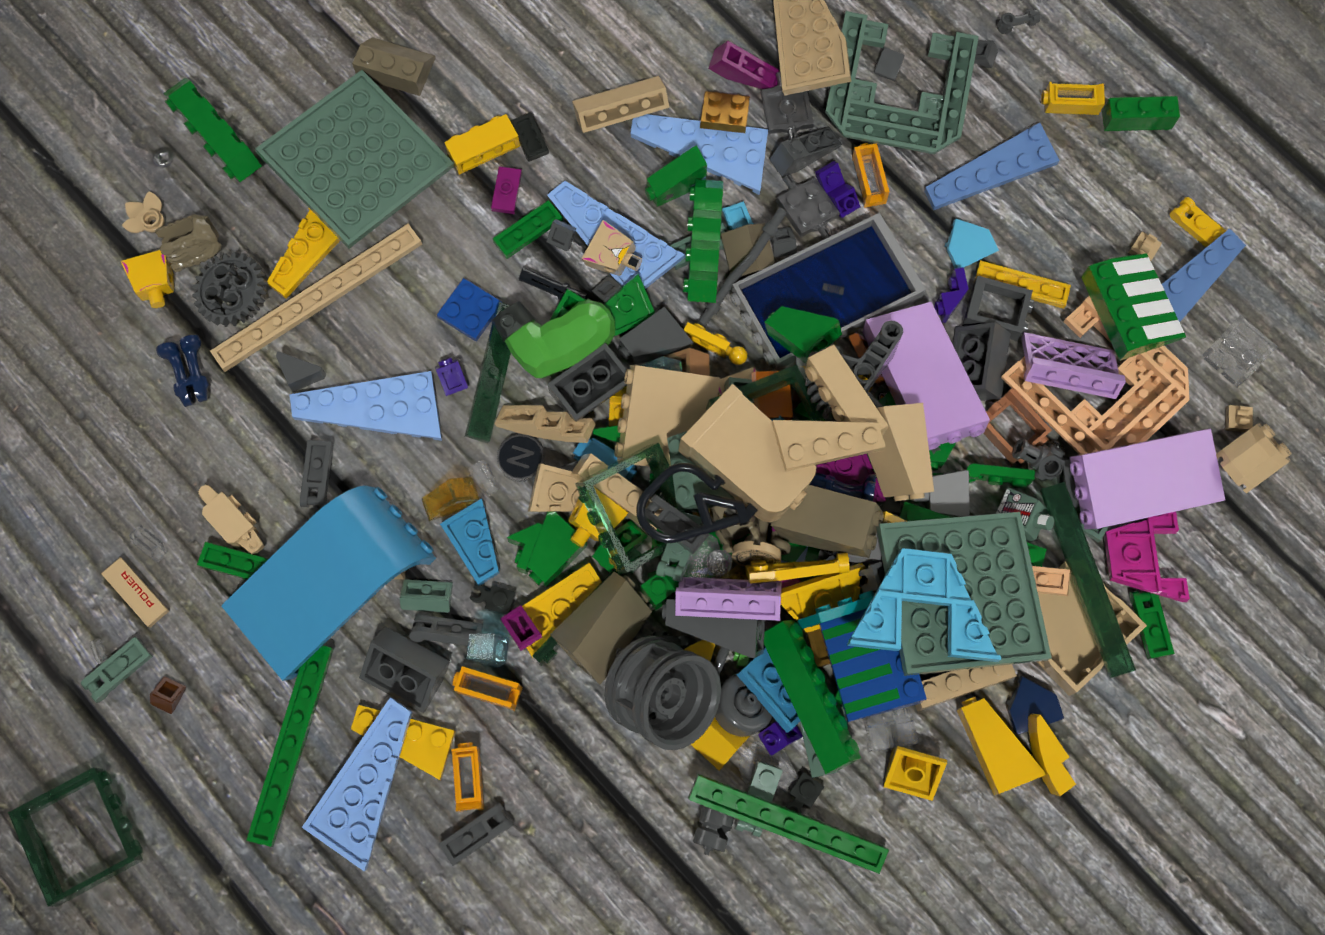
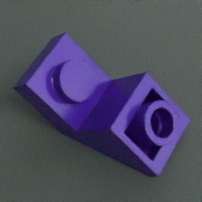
(839, 192)
(949, 301)

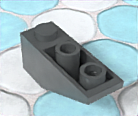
(804, 150)

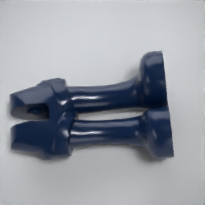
(171, 352)
(862, 491)

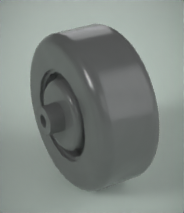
(740, 709)

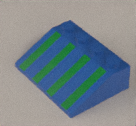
(867, 678)

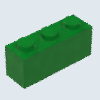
(1140, 113)

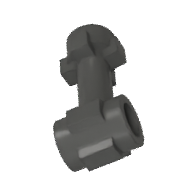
(1008, 20)

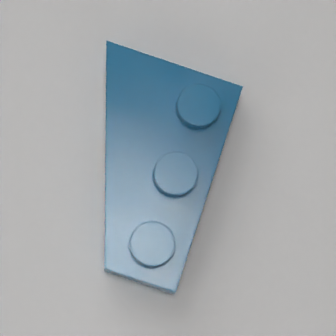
(473, 542)
(763, 681)

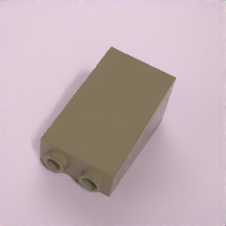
(832, 522)
(602, 625)

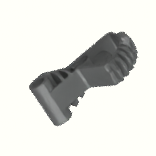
(869, 365)

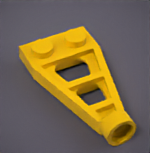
(762, 572)

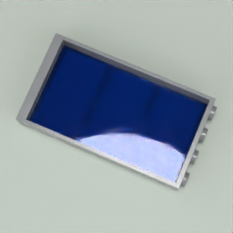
(859, 259)

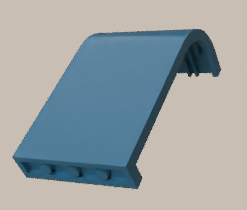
(325, 577)

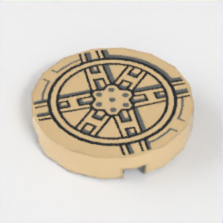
(746, 552)

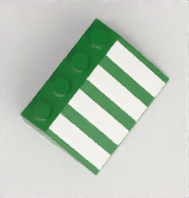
(1132, 305)

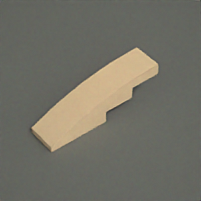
(539, 423)

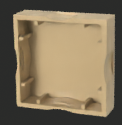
(1071, 639)

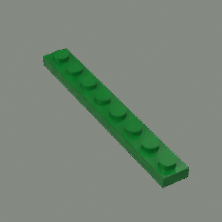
(289, 748)
(788, 823)

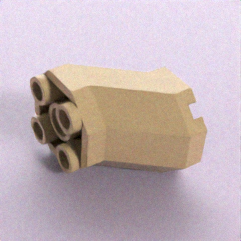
(1254, 457)

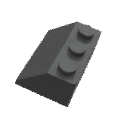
(983, 356)
(588, 383)
(403, 669)

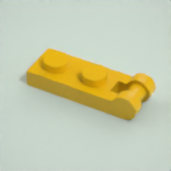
(1199, 225)

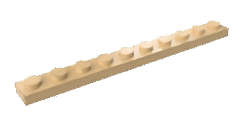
(316, 297)

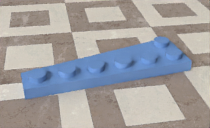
(1010, 161)
(1201, 272)

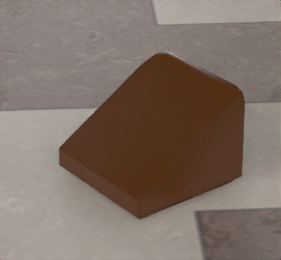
(167, 694)

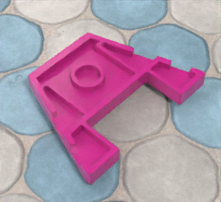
(1134, 558)

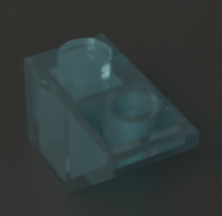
(488, 649)

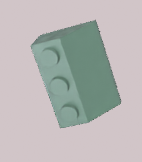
(686, 483)

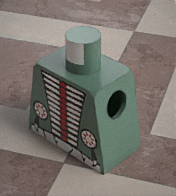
(1032, 512)

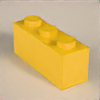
(482, 143)

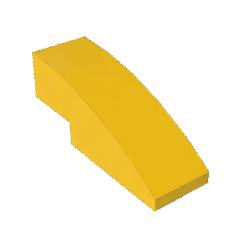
(1049, 755)

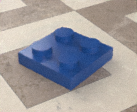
(469, 309)

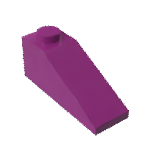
(742, 67)

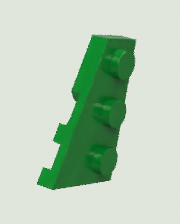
(630, 305)

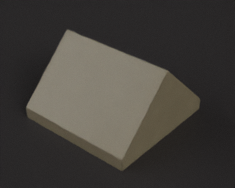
(739, 243)

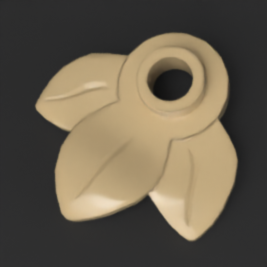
(143, 213)

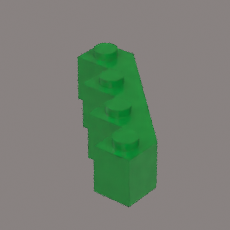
(215, 132)
(705, 241)

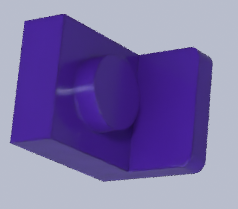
(451, 376)
(776, 738)

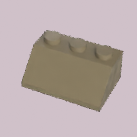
(394, 65)

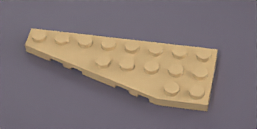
(809, 46)

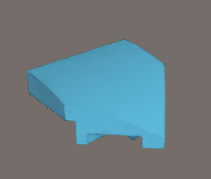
(969, 243)

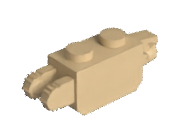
(229, 521)

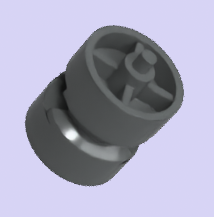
(713, 830)

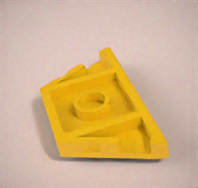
(803, 598)

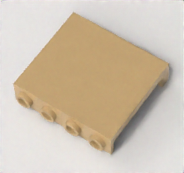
(660, 406)

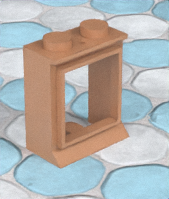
(1030, 417)

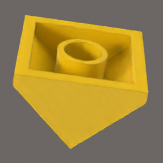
(718, 745)
(914, 772)

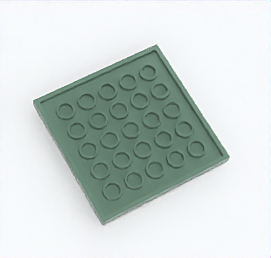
(354, 158)
(998, 577)

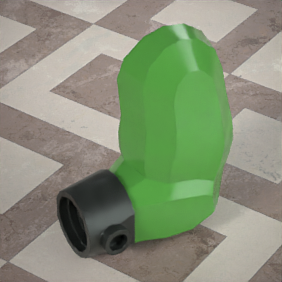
(558, 343)

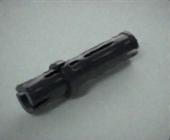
(531, 277)

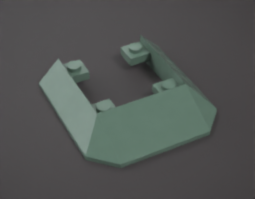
(938, 116)

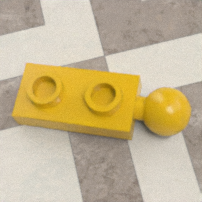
(715, 343)

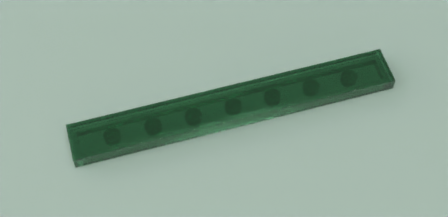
(1087, 581)

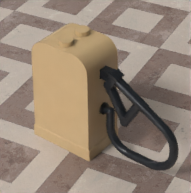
(740, 453)

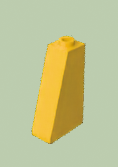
(997, 748)

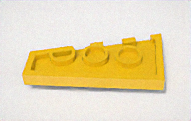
(303, 254)
(559, 602)
(424, 743)

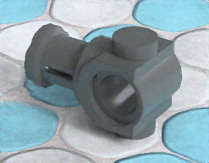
(1039, 457)

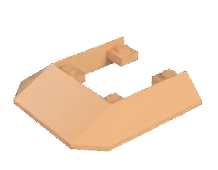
(1156, 394)

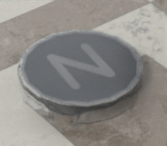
(520, 457)

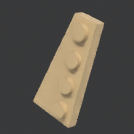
(821, 442)
(553, 490)

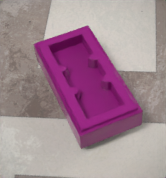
(506, 190)

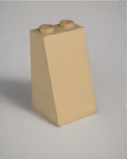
(905, 463)

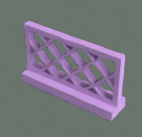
(1068, 374)
(728, 598)

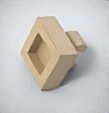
(1145, 244)
(1238, 418)

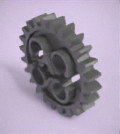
(230, 289)

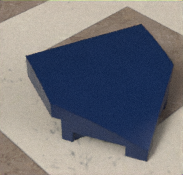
(1034, 699)

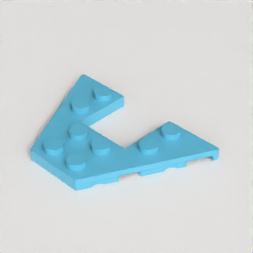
(929, 580)

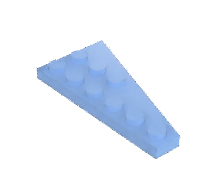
(725, 152)
(587, 216)
(382, 405)
(356, 799)

